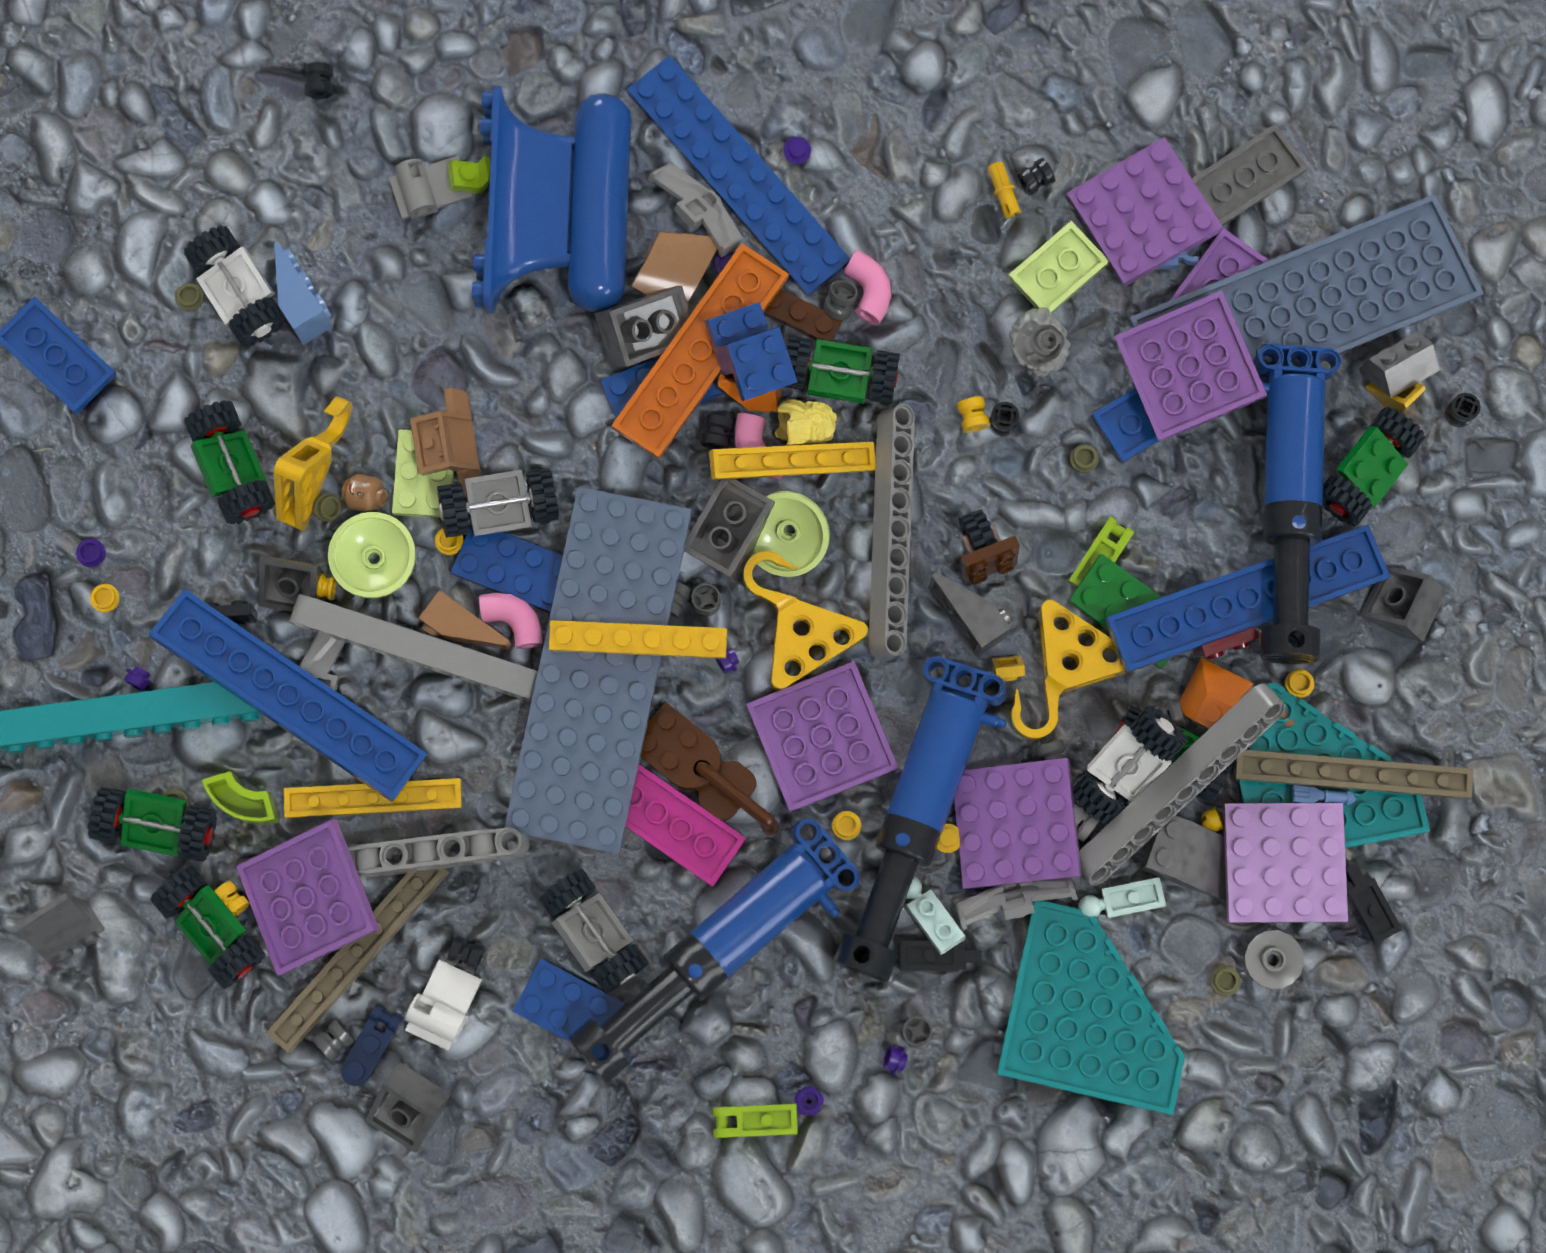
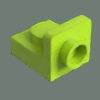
(469, 176)

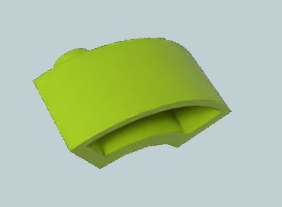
(239, 802)

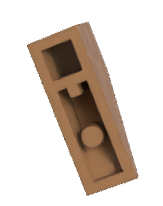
(457, 624)

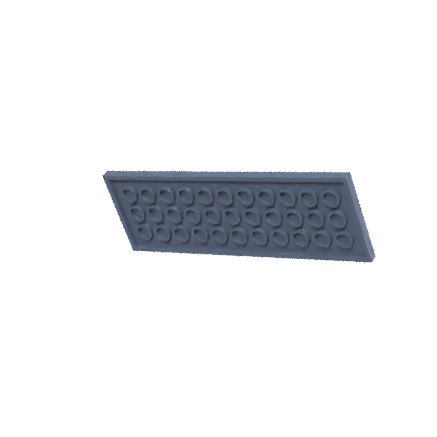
(1347, 285)
(596, 707)

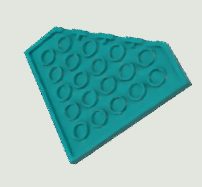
(1373, 815)
(1085, 1019)

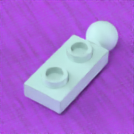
(1125, 899)
(933, 918)

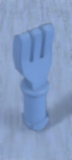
(1307, 794)

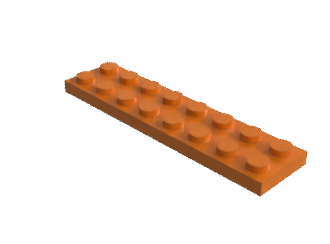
(689, 362)

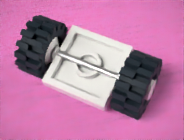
(234, 285)
(1129, 764)

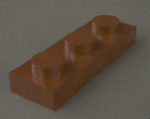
(802, 317)

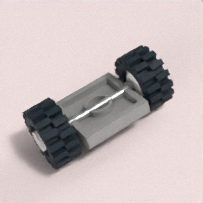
(497, 503)
(593, 931)

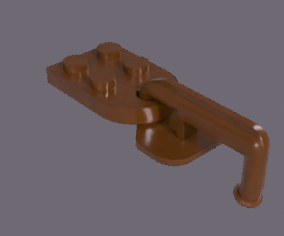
(678, 747)

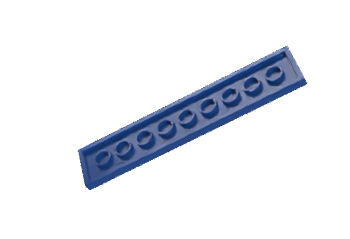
(738, 176)
(1239, 601)
(288, 695)

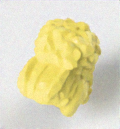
(805, 422)

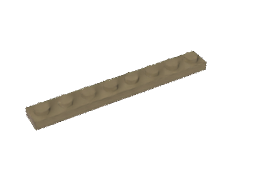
(1354, 774)
(353, 959)

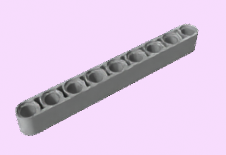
(894, 456)
(414, 647)
(1180, 783)

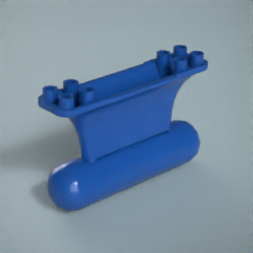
(557, 202)

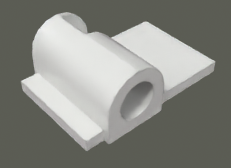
(443, 1006)

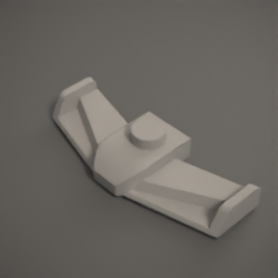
(699, 206)
(320, 661)
(1012, 899)

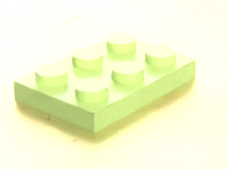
(1058, 268)
(414, 493)

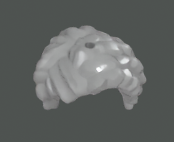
(1033, 343)

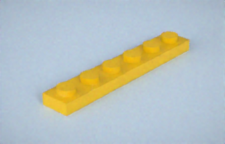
(792, 460)
(638, 639)
(361, 799)

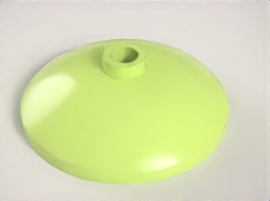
(361, 539)
(804, 546)

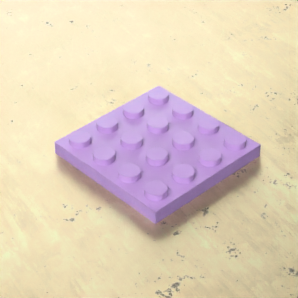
(1285, 863)

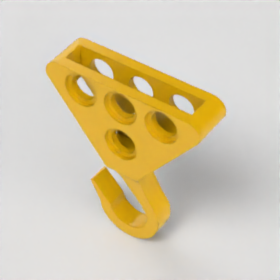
(303, 468)
(789, 645)
(1058, 680)

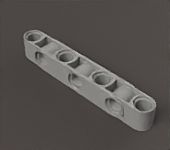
(434, 852)

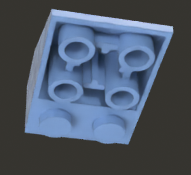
(302, 310)

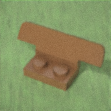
(447, 439)

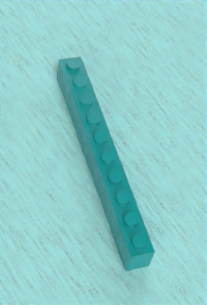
(120, 715)

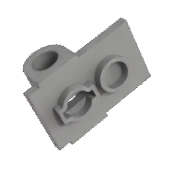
(424, 188)

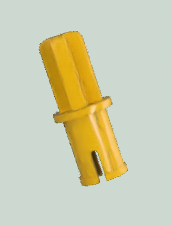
(1004, 190)

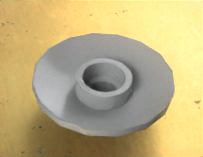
(1288, 955)

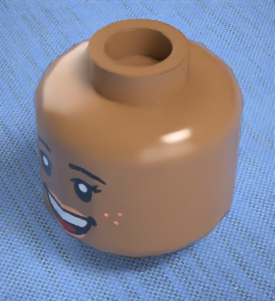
(364, 493)

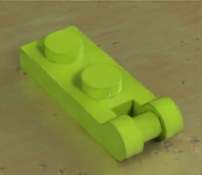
(1103, 546)
(756, 1120)

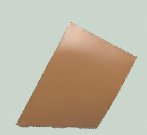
(675, 262)

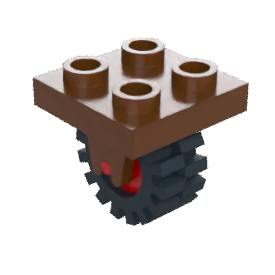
(984, 549)

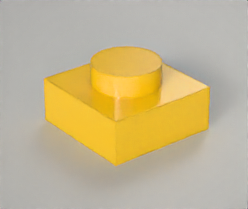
(1008, 667)

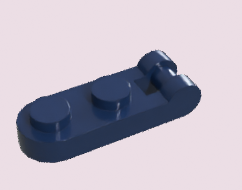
(370, 1047)

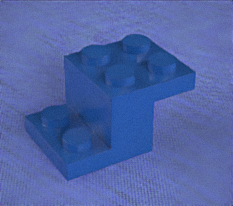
(751, 351)

